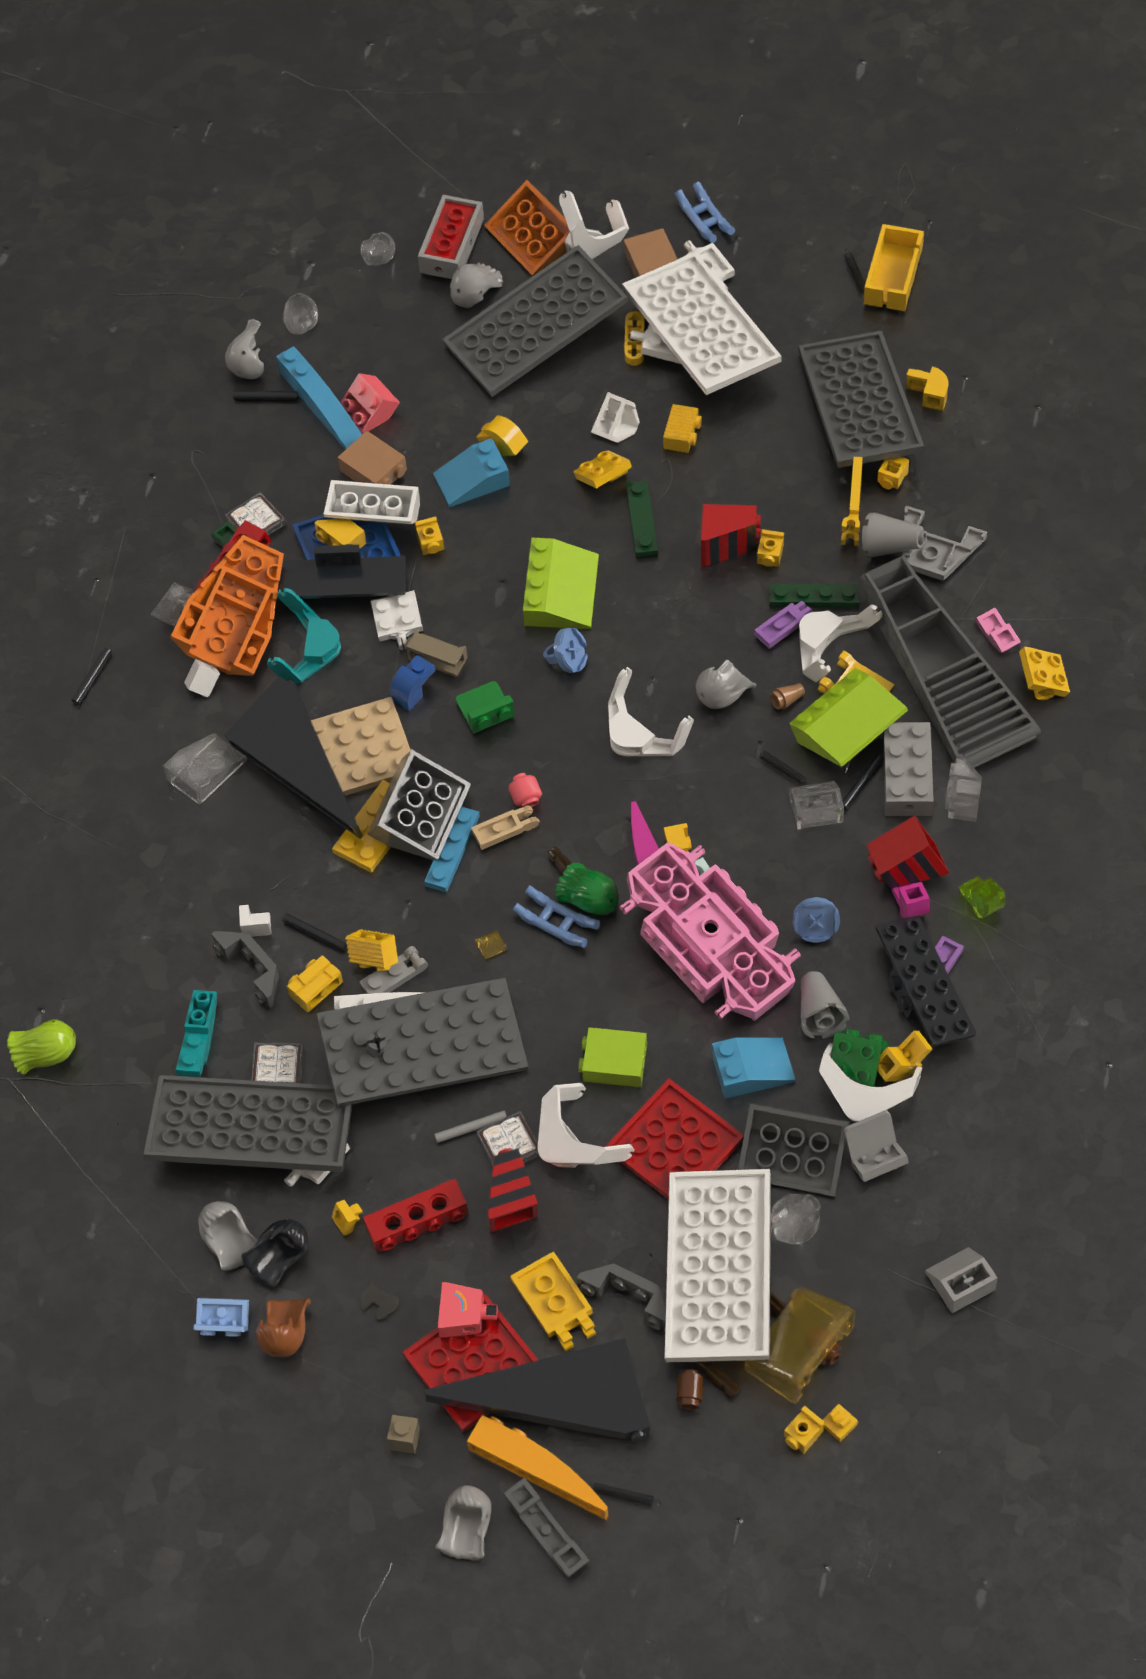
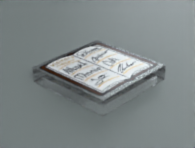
(258, 512)
(277, 1062)
(509, 1133)

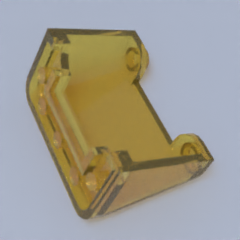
(801, 1341)

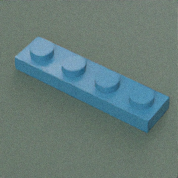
(444, 869)

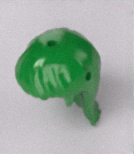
(587, 890)

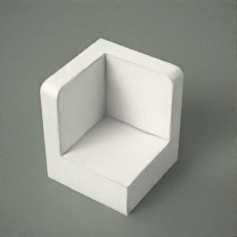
(201, 678)
(254, 924)

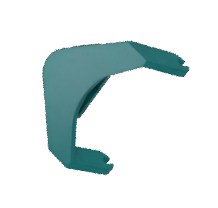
(320, 646)

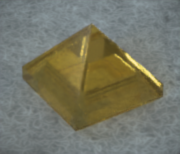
(491, 944)

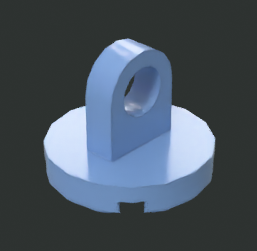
(567, 650)
(816, 919)

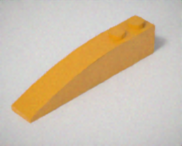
(529, 1460)

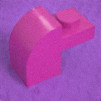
(912, 900)

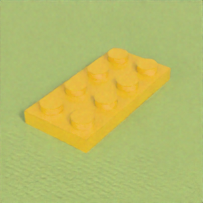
(365, 851)

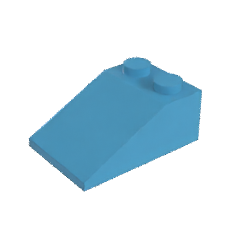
(472, 473)
(751, 1065)

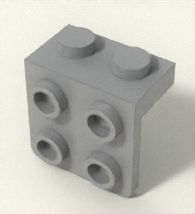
(874, 1146)

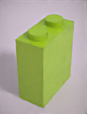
(613, 1057)

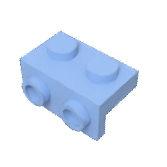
(222, 1315)

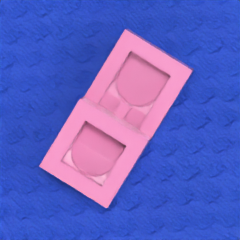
(997, 632)

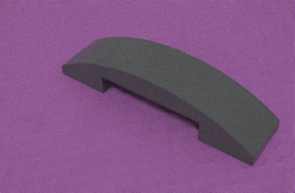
(545, 1528)

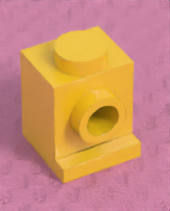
(890, 475)
(429, 536)
(770, 548)
(678, 836)
(804, 1440)

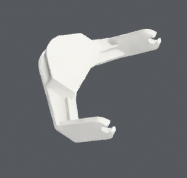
(590, 240)
(821, 628)
(631, 737)
(861, 1100)
(560, 1145)

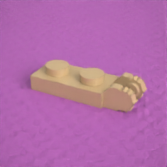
(504, 827)

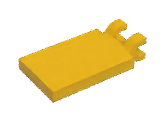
(852, 520)
(554, 1299)

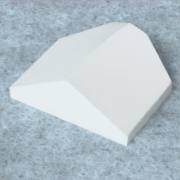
(616, 419)

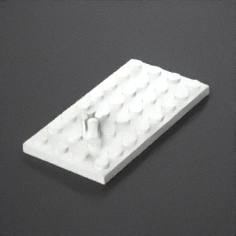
(701, 323)
(718, 1266)

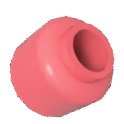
(525, 790)

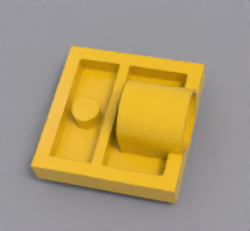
(603, 468)
(1044, 673)

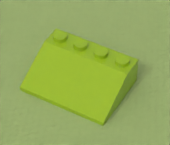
(559, 585)
(847, 717)

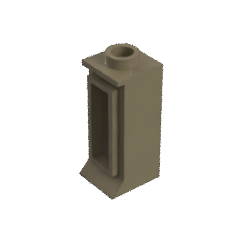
(443, 655)

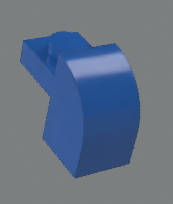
(408, 682)

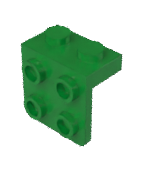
(485, 706)
(858, 1055)

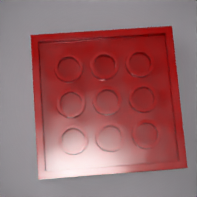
(675, 1136)
(466, 1356)

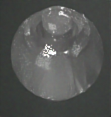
(795, 1218)

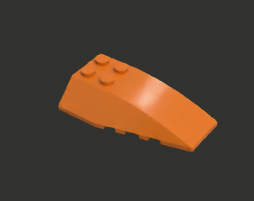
(233, 610)

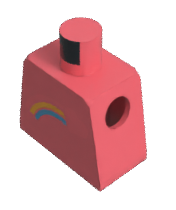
(463, 1310)

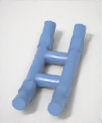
(706, 204)
(549, 907)

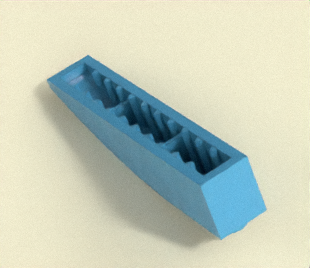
(317, 396)

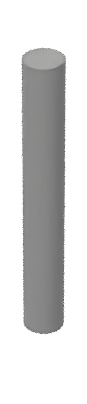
(469, 1127)

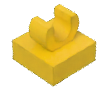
(346, 1216)
(839, 1422)

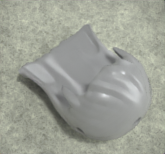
(472, 282)
(240, 356)
(721, 687)
(225, 1233)
(465, 1524)

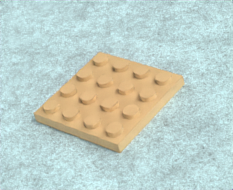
(363, 744)

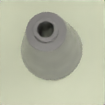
(890, 535)
(820, 1007)

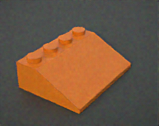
(530, 228)

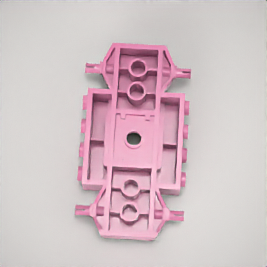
(731, 958)

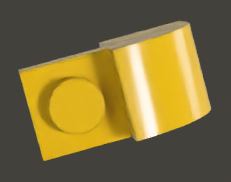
(932, 384)
(505, 435)
(903, 1060)

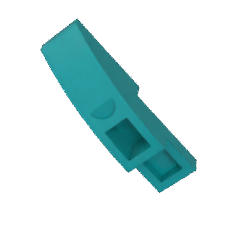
(198, 1034)

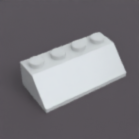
(372, 502)

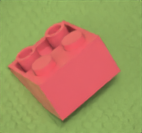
(369, 402)

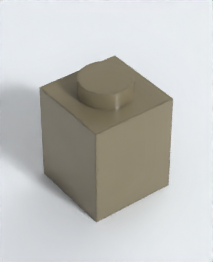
(403, 1434)

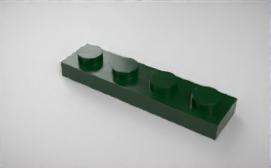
(815, 595)

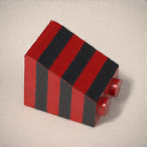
(728, 532)
(906, 855)
(510, 1192)

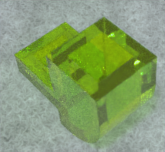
(983, 896)

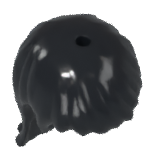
(276, 1251)

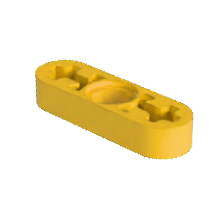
(629, 345)

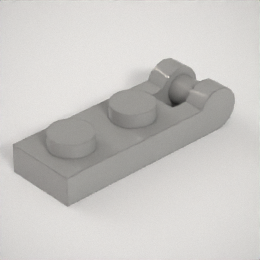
(396, 976)

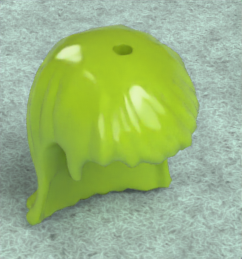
(41, 1046)

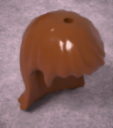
(283, 1328)

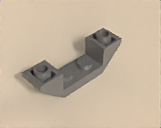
(232, 944)
(596, 1280)

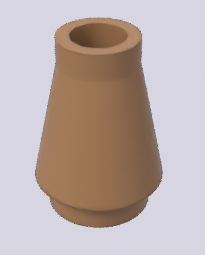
(785, 696)

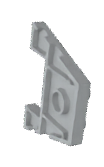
(940, 555)

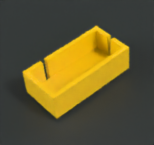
(893, 267)

